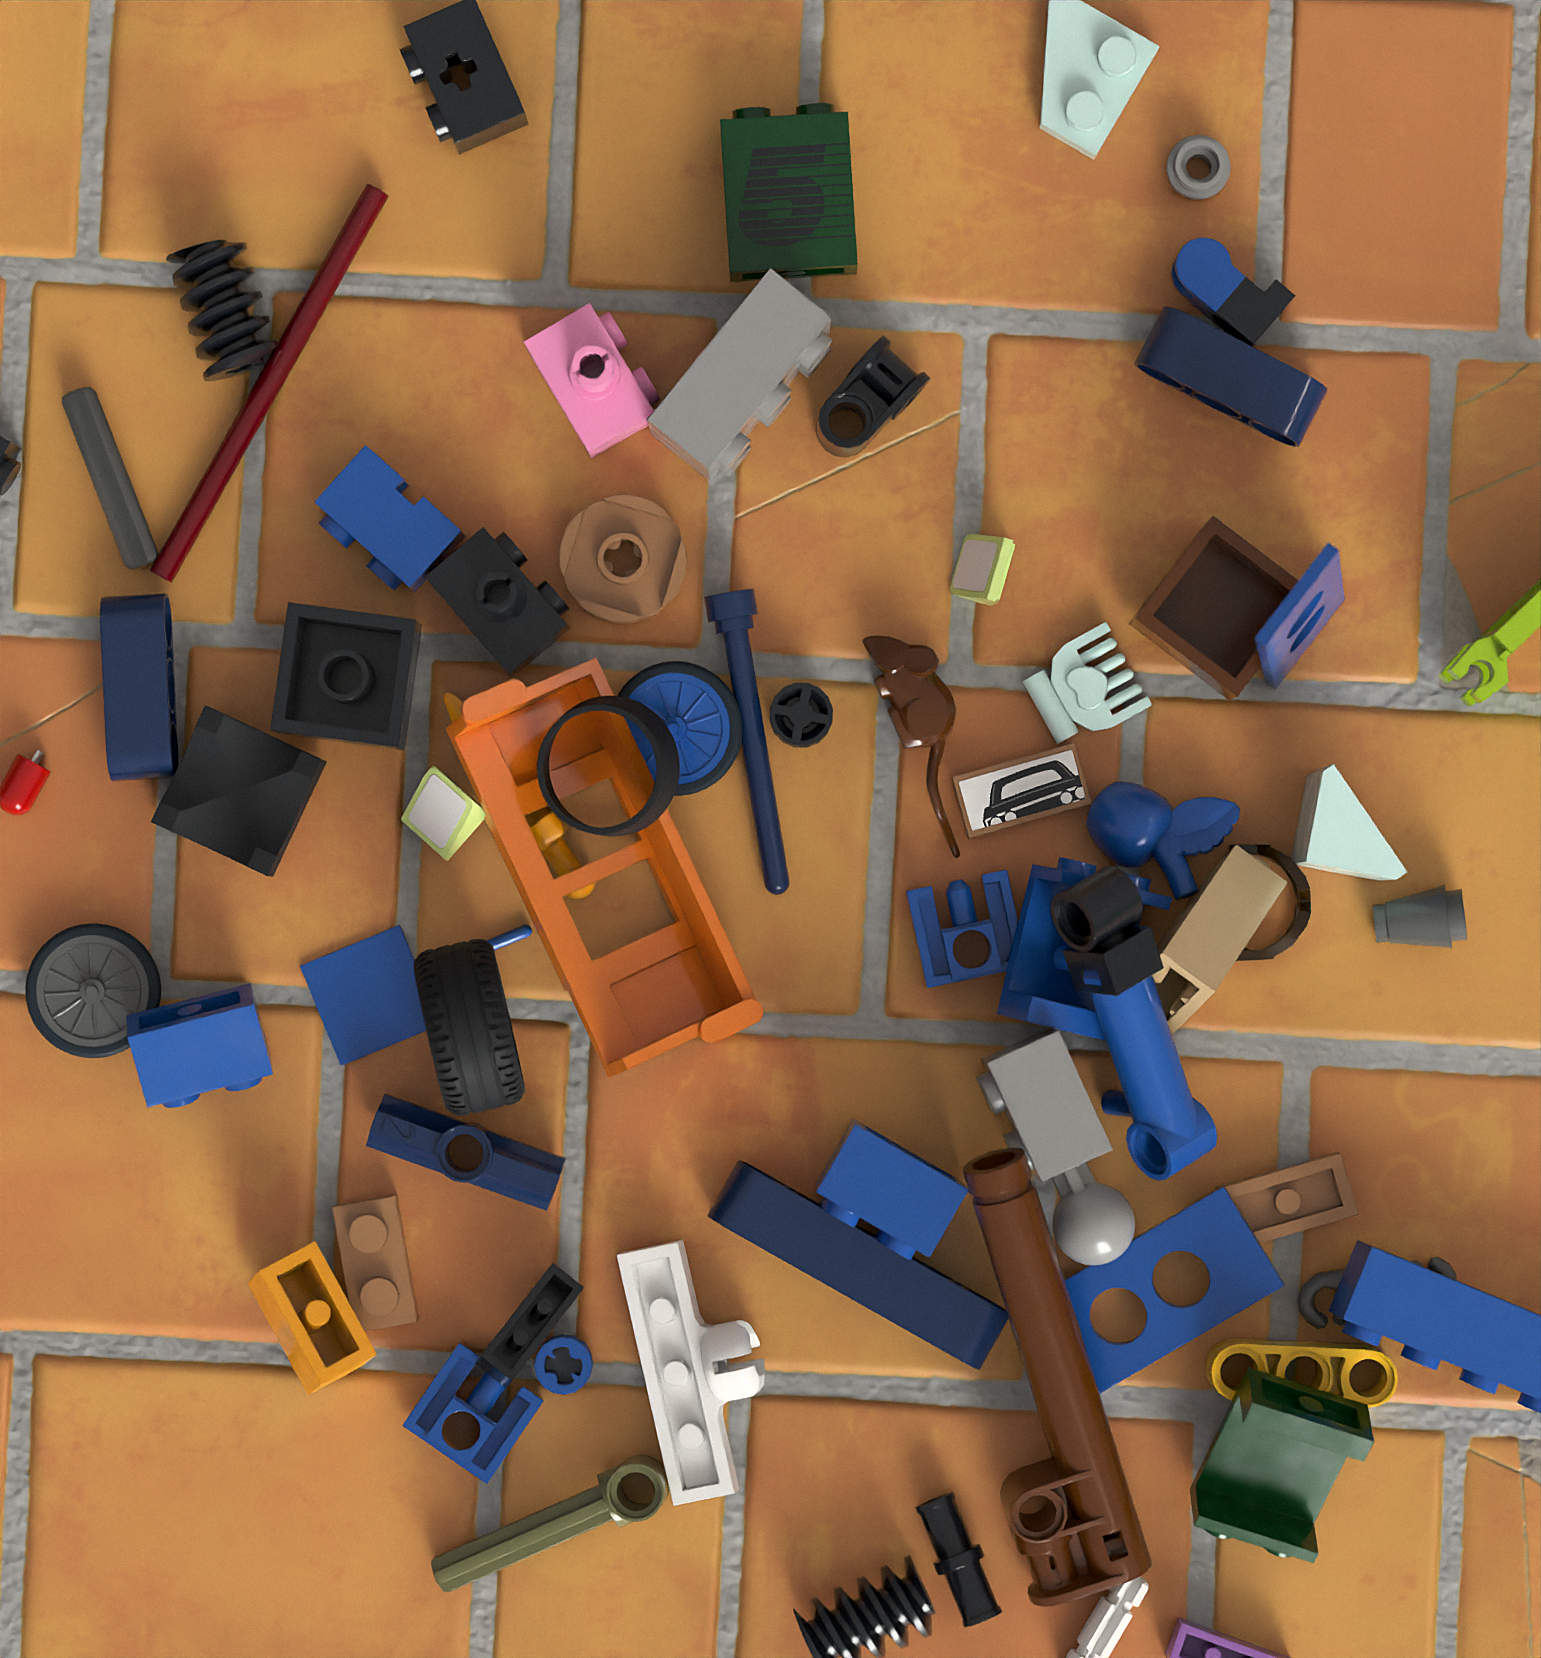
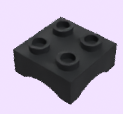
(239, 791)

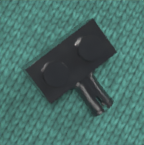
(499, 601)

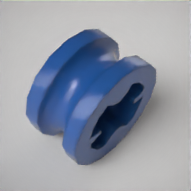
(550, 1378)

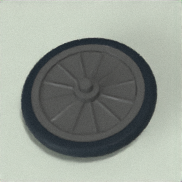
(86, 987)

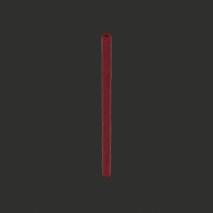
(269, 383)

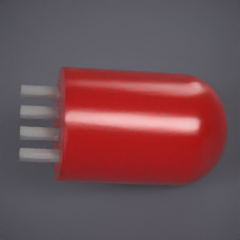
(22, 784)

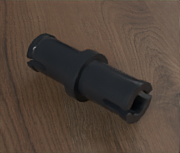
(958, 1559)

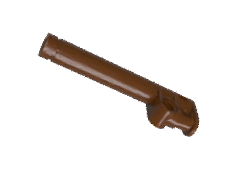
(1085, 1473)

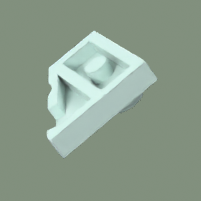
(1088, 73)

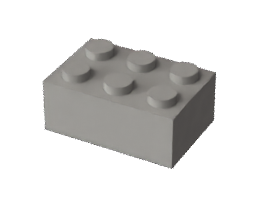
(742, 377)

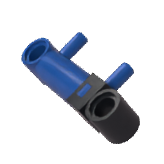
(1116, 967)

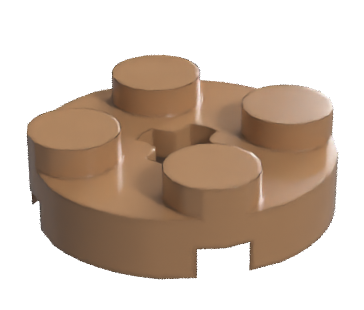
(604, 527)

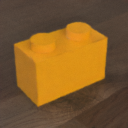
(311, 1318)

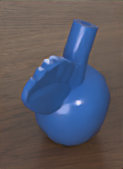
(1139, 824)

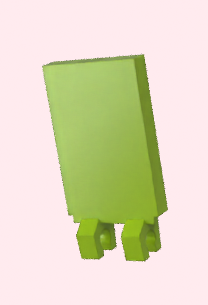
(1493, 647)

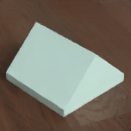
(1338, 832)

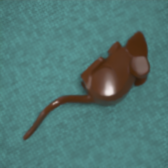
(919, 708)

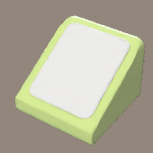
(982, 568)
(442, 813)

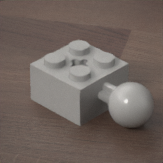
(1059, 1134)

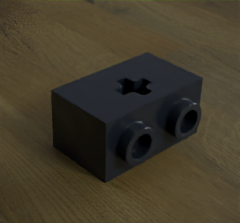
(454, 39)

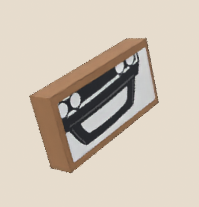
(1021, 790)

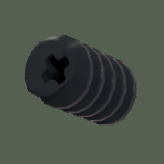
(222, 308)
(869, 1616)

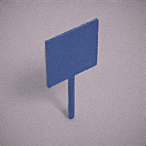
(371, 992)

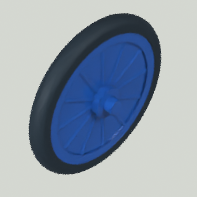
(699, 716)

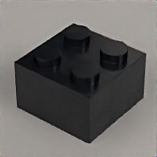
(346, 676)

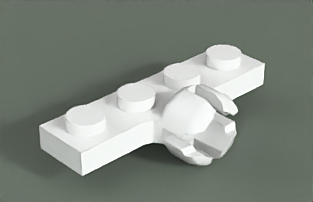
(687, 1370)

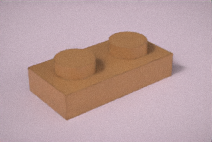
(1295, 1197)
(375, 1262)

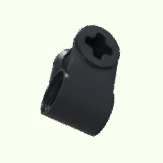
(875, 390)

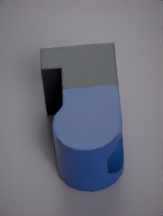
(1223, 293)

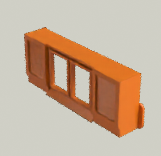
(660, 986)

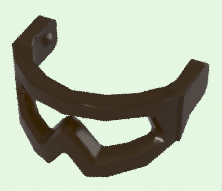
(1302, 909)

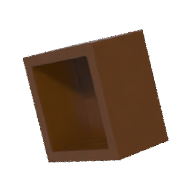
(1215, 607)

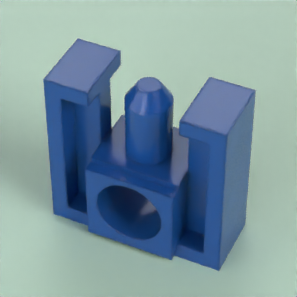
(936, 944)
(494, 1438)

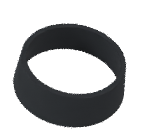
(665, 755)

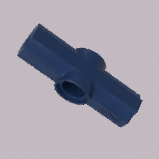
(425, 1139)

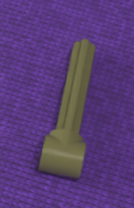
(552, 1525)

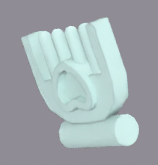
(1079, 691)

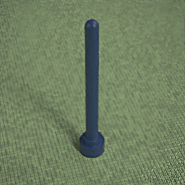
(733, 618)

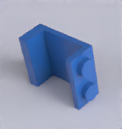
(1032, 984)

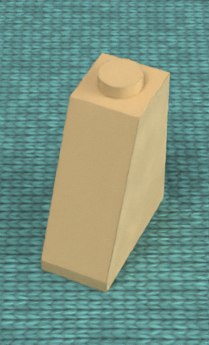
(1213, 932)

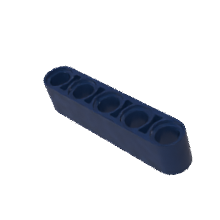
(858, 1265)

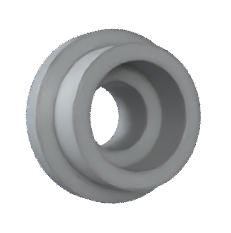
(1206, 149)

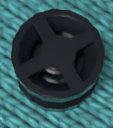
(801, 705)

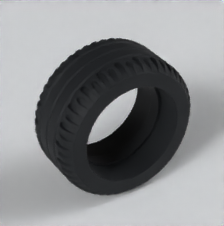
(469, 1027)

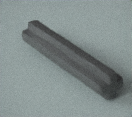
(110, 477)

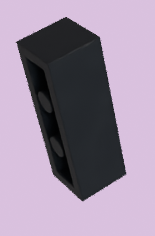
(529, 1325)

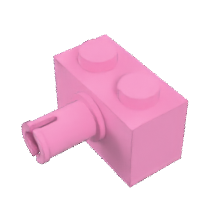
(592, 379)

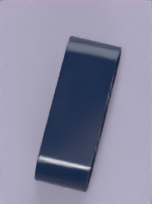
(1231, 376)
(139, 687)

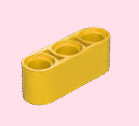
(1332, 1365)

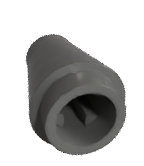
(1423, 918)

